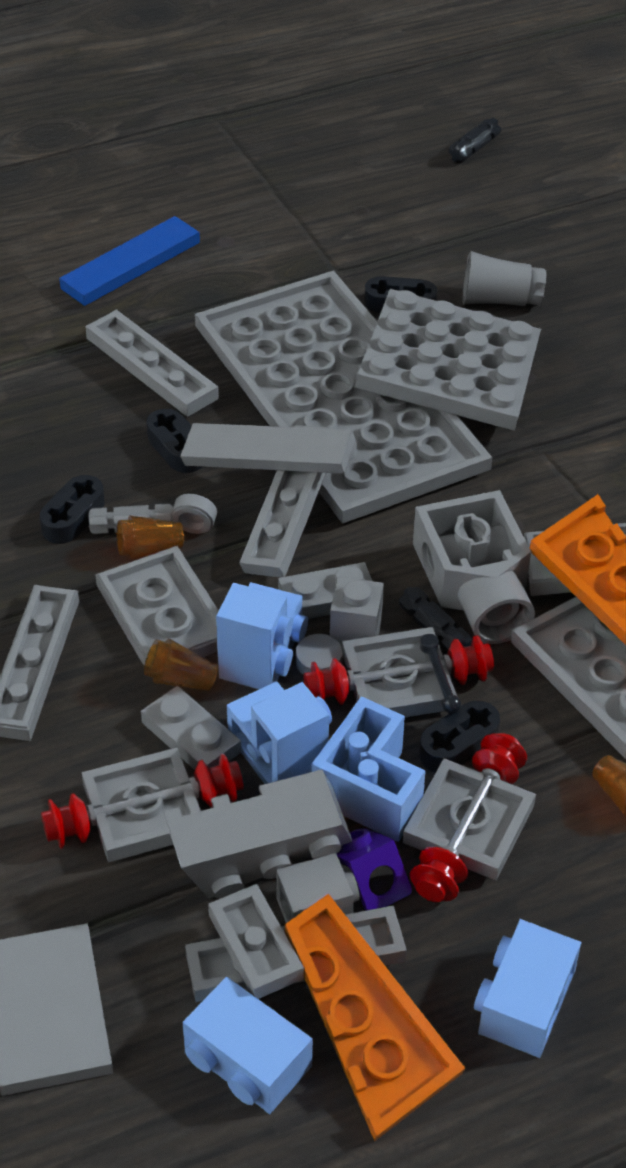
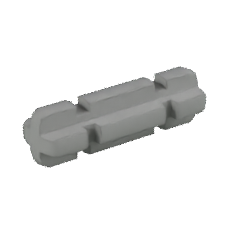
(101, 520)

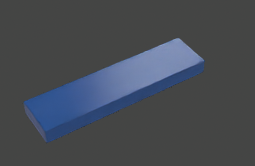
(129, 260)

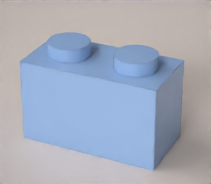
(527, 988)
(247, 1045)

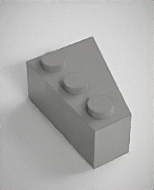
(259, 834)

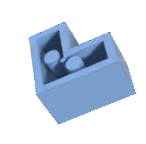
(258, 634)
(280, 730)
(367, 771)

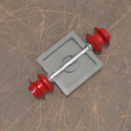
(396, 671)
(131, 798)
(469, 818)

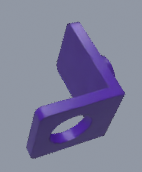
(367, 853)

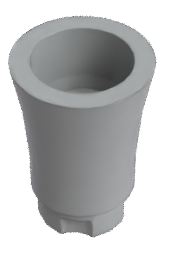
(502, 282)

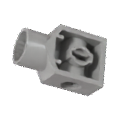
(476, 562)

